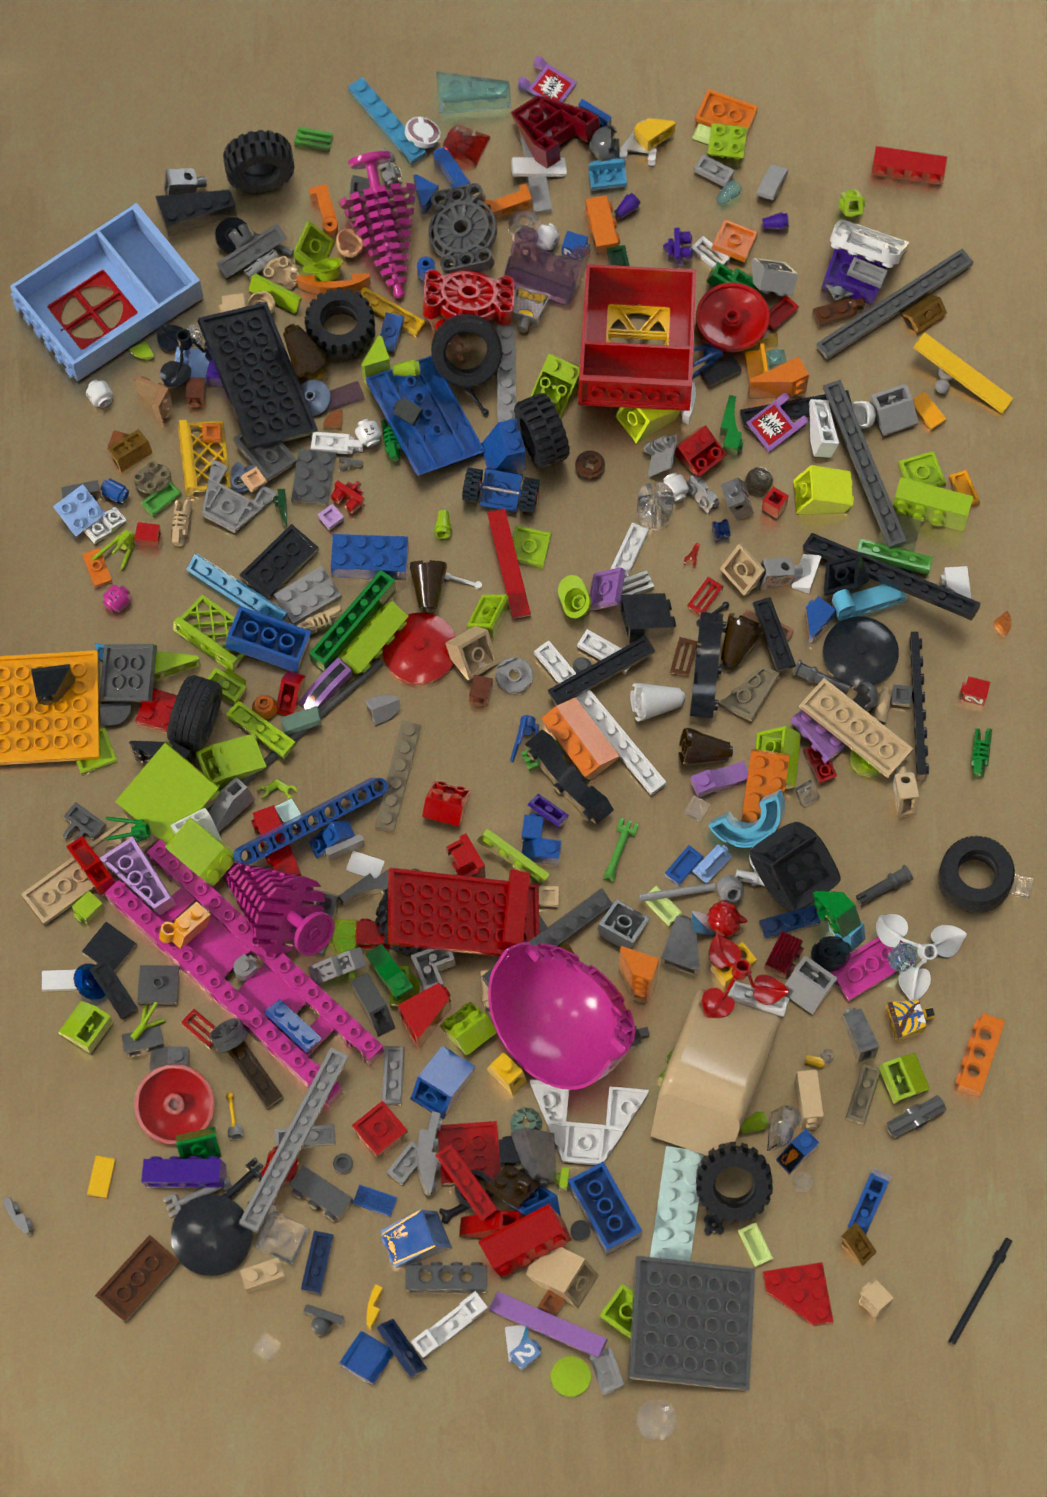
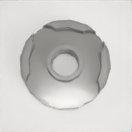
(514, 686)

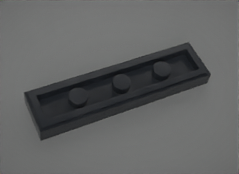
(774, 634)

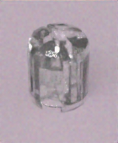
(649, 503)

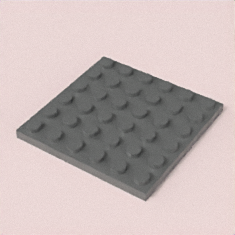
(691, 1323)

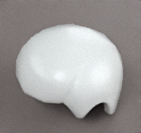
(864, 413)

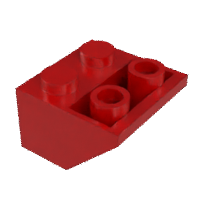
(699, 451)
(446, 803)

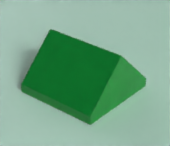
(199, 1143)

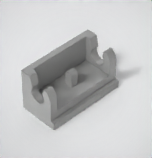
(607, 1372)

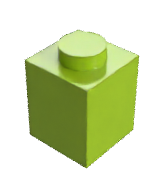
(87, 908)

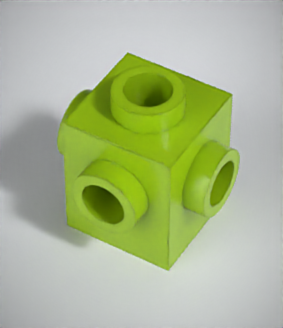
(855, 207)

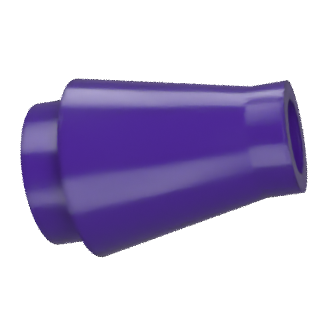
(628, 205)
(776, 221)

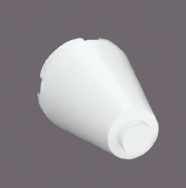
(654, 700)

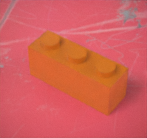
(602, 224)

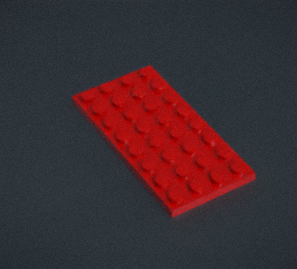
(452, 912)

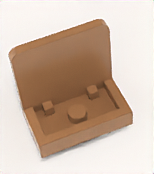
(158, 393)

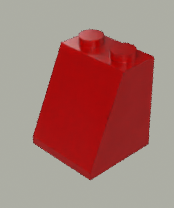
(425, 1012)

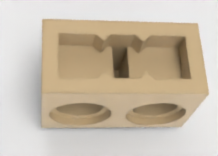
(875, 1298)

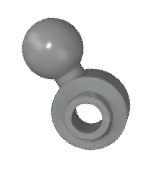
(942, 386)

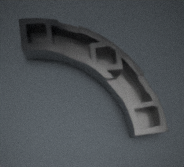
(706, 665)
(567, 778)

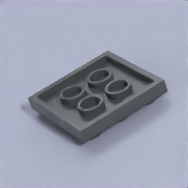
(128, 673)

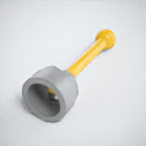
(235, 1130)

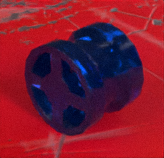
(721, 529)

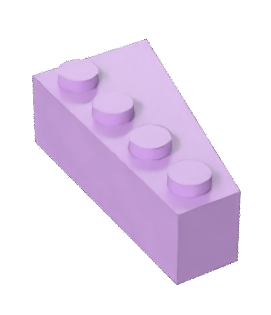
(137, 872)

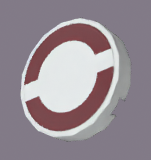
(422, 132)

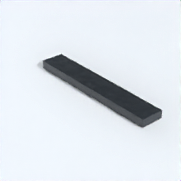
(794, 408)
(601, 671)

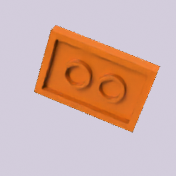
(725, 110)

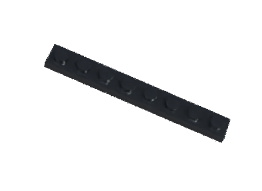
(919, 713)

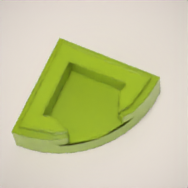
(142, 351)

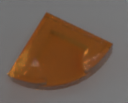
(1003, 623)

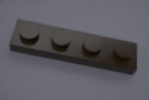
(255, 1074)

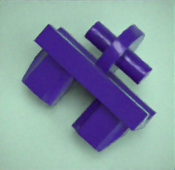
(676, 248)

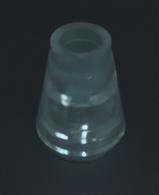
(730, 191)

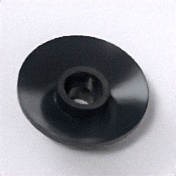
(222, 233)

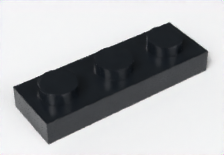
(113, 988)

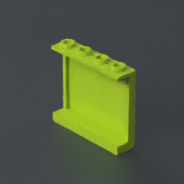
(167, 792)

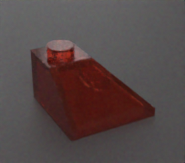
(466, 144)

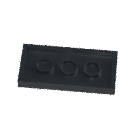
(279, 562)

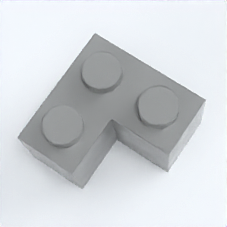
(429, 964)

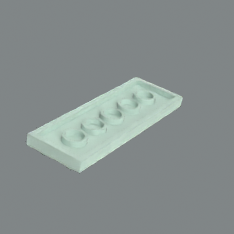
(676, 1205)

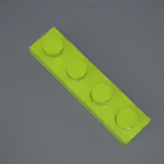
(261, 729)

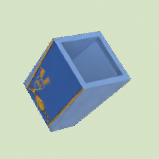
(415, 1238)

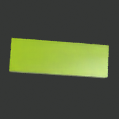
(282, 296)

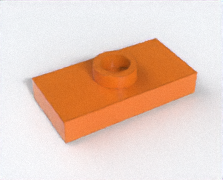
(97, 568)

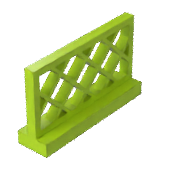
(204, 641)

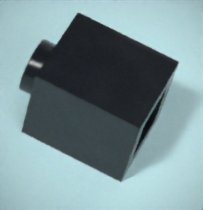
(508, 1152)

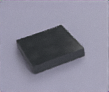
(109, 945)

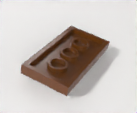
(137, 1278)

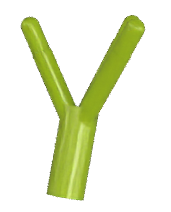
(144, 1019)

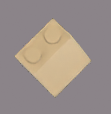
(472, 652)

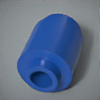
(423, 265)
(115, 490)

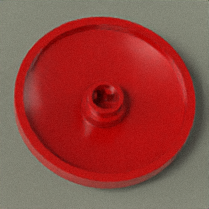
(732, 317)
(420, 650)
(173, 1102)

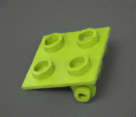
(727, 141)

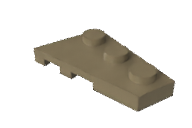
(750, 696)

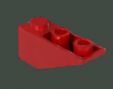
(473, 1227)

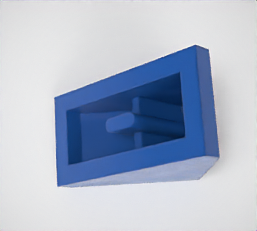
(424, 191)

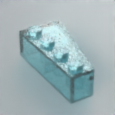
(471, 93)

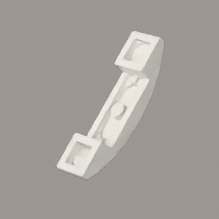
(450, 1325)

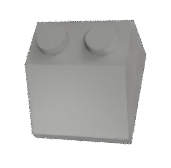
(773, 276)

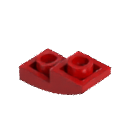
(821, 770)

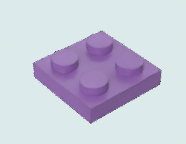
(607, 588)

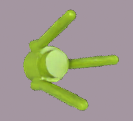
(123, 541)

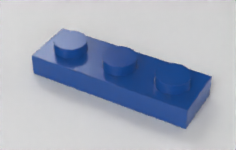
(293, 1026)

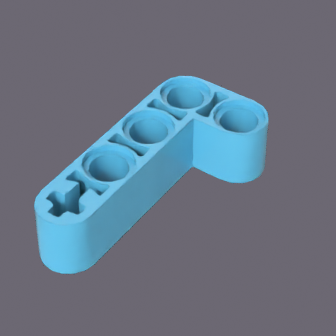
(865, 601)

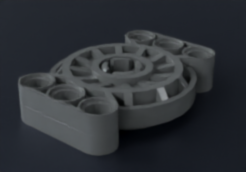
(448, 221)

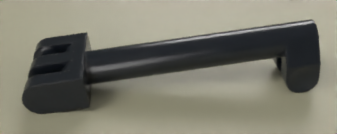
(253, 1172)

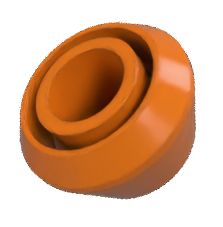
(265, 706)

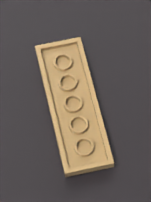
(856, 728)

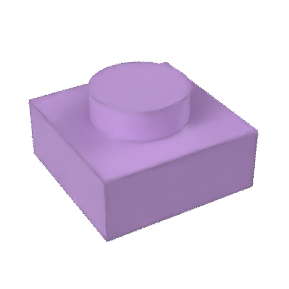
(330, 517)

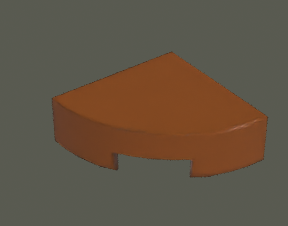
(334, 420)

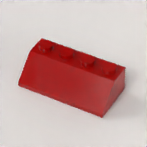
(525, 1240)

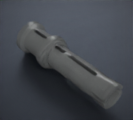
(814, 675)
(892, 881)

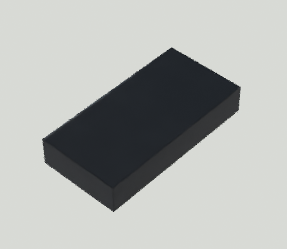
(720, 371)

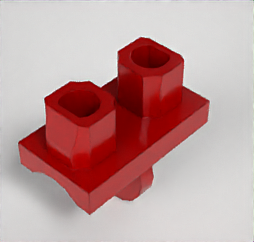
(350, 492)

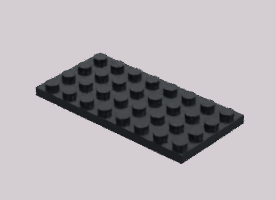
(257, 375)

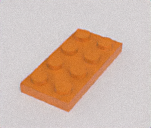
(765, 775)

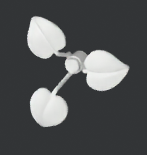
(946, 940)

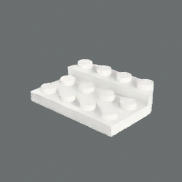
(867, 242)

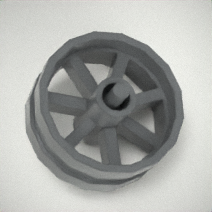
(228, 1035)

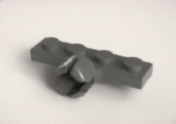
(249, 247)

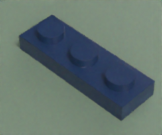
(789, 922)
(317, 1262)
(401, 1348)

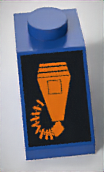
(817, 617)
(798, 1151)

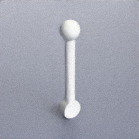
(478, 585)

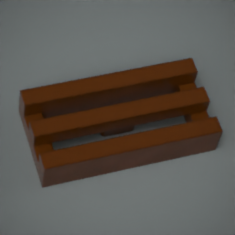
(679, 672)

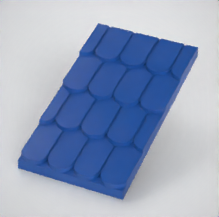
(442, 431)

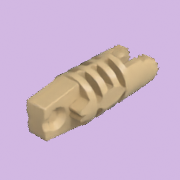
(180, 522)
(321, 620)

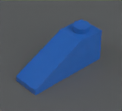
(870, 1199)

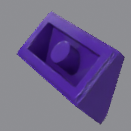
(548, 810)

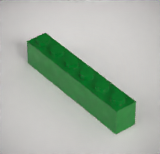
(352, 620)

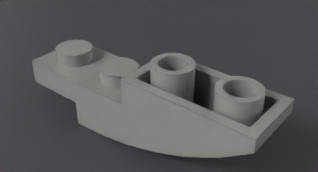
(426, 1159)

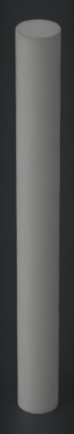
(677, 892)

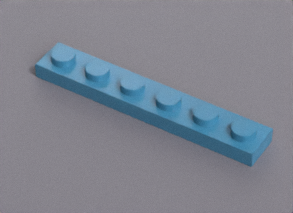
(385, 119)
(233, 588)

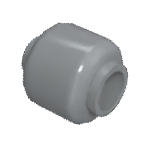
(730, 889)

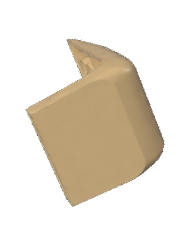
(713, 1076)

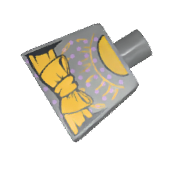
(529, 307)

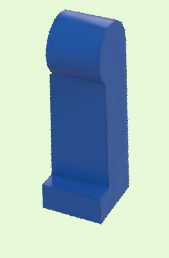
(448, 165)

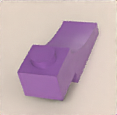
(719, 779)

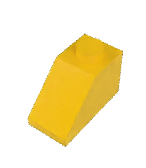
(653, 132)

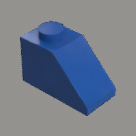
(543, 851)

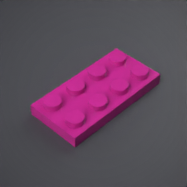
(864, 969)

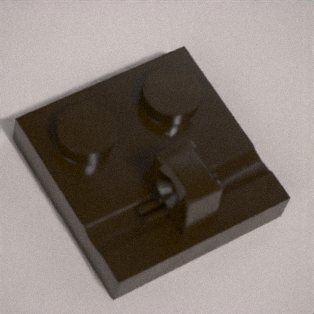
(513, 1186)

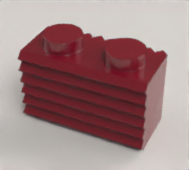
(784, 954)

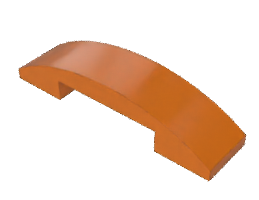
(309, 283)

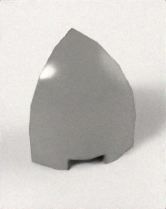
(383, 707)

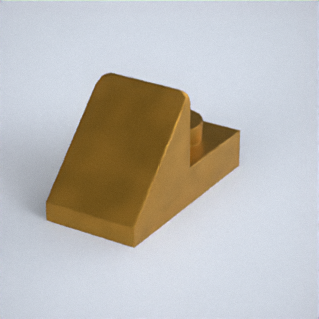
(858, 1244)

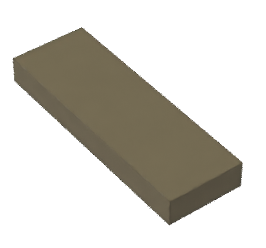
(863, 1094)

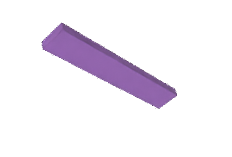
(548, 1324)

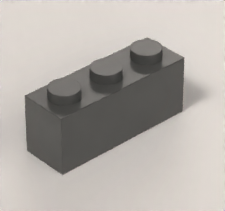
(320, 1194)

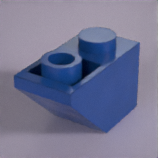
(331, 835)

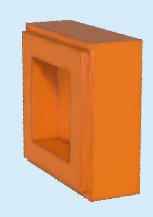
(211, 433)

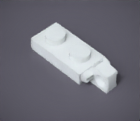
(335, 443)

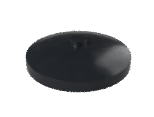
(860, 651)
(209, 1235)

